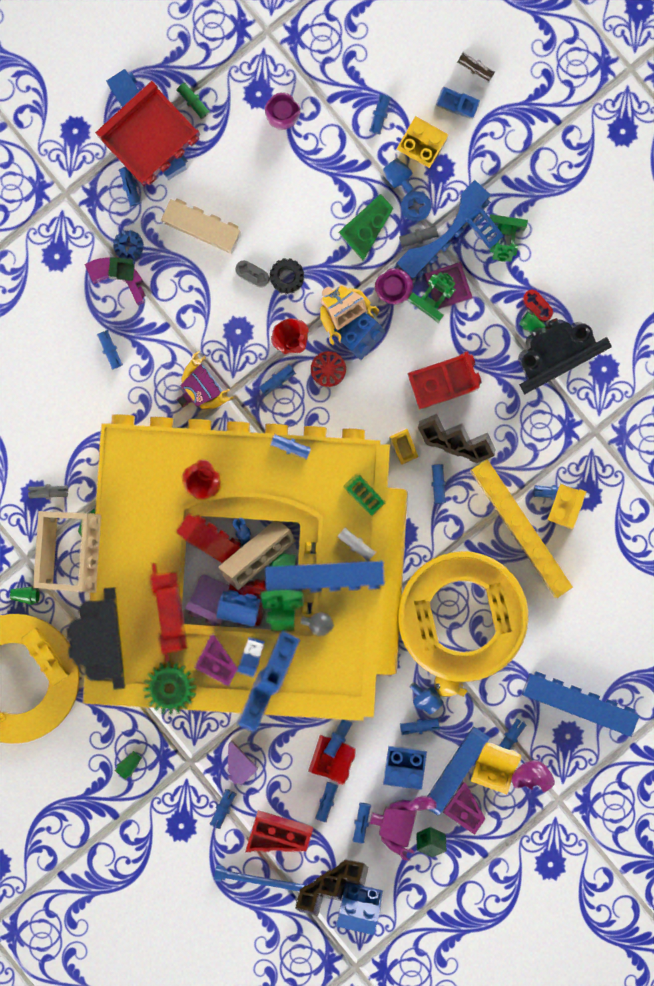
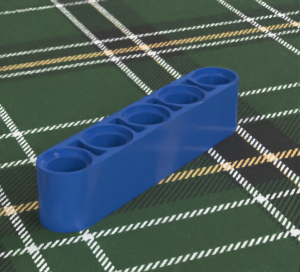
(457, 769)

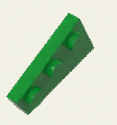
(365, 226)

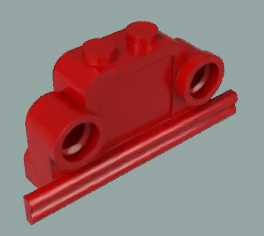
(170, 612)

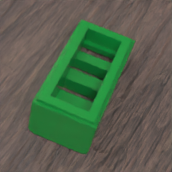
(352, 482)

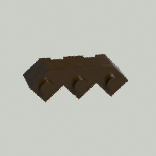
(456, 440)
(330, 885)

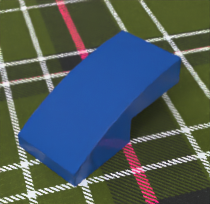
(457, 103)

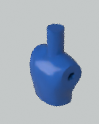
(398, 174)
(426, 699)

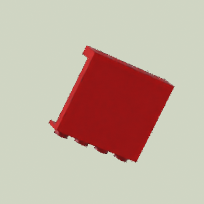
(148, 134)

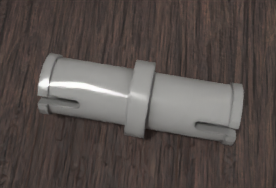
(356, 544)

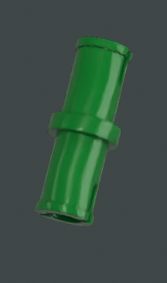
(193, 100)

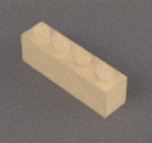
(201, 226)
(257, 554)

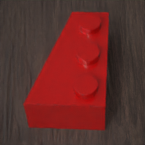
(278, 834)

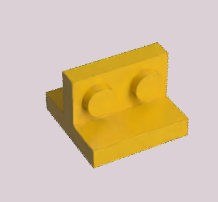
(566, 506)

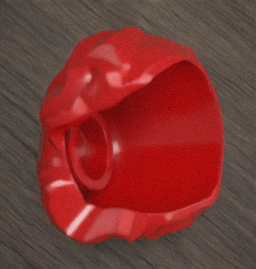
(290, 336)
(201, 480)

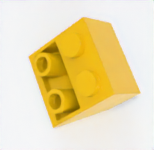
(422, 142)

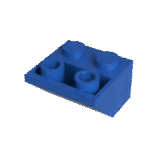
(238, 607)
(404, 767)
(359, 908)

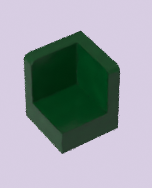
(121, 269)
(431, 842)

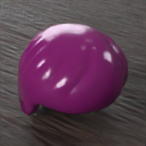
(282, 111)
(394, 286)
(533, 774)

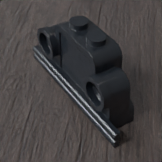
(556, 351)
(97, 640)

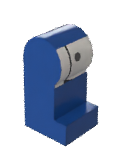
(251, 657)

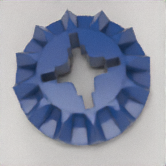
(420, 198)
(133, 252)

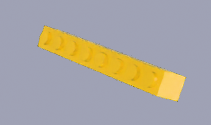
(521, 529)

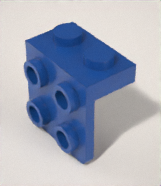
(361, 335)

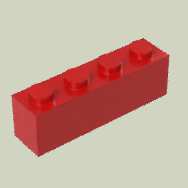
(207, 538)

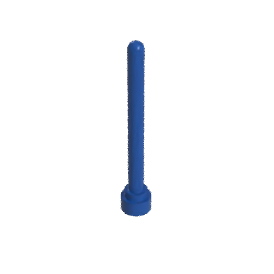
(222, 874)

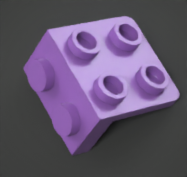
(206, 599)

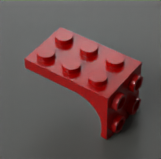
(444, 380)

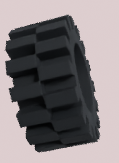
(286, 287)

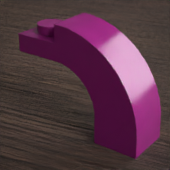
(99, 269)

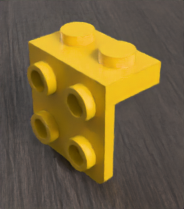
(495, 767)

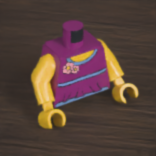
(201, 386)

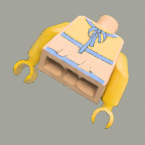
(342, 307)

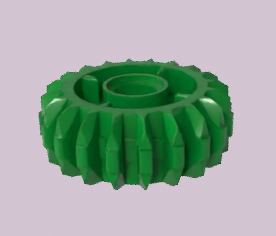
(158, 691)

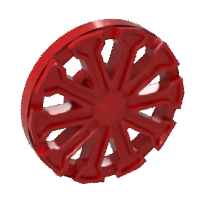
(328, 369)

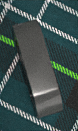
(255, 270)

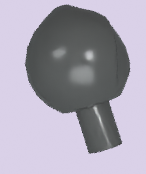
(319, 623)

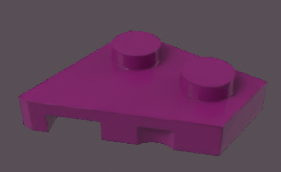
(216, 662)
(465, 809)

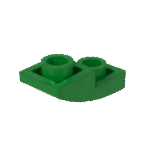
(290, 599)

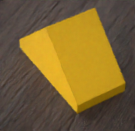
(403, 446)

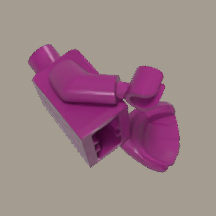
(398, 822)

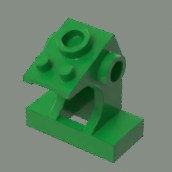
(508, 227)
(445, 285)

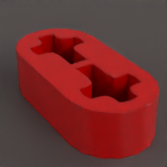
(541, 302)

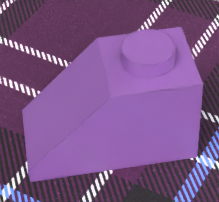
(239, 765)

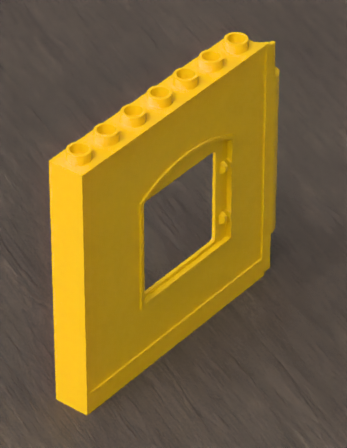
(145, 504)

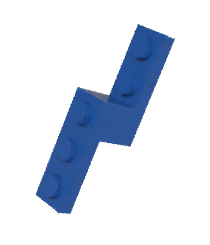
(268, 681)

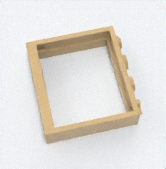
(46, 551)

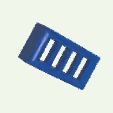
(469, 219)

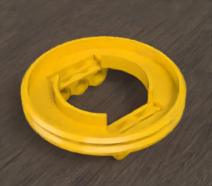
(507, 609)
(50, 652)

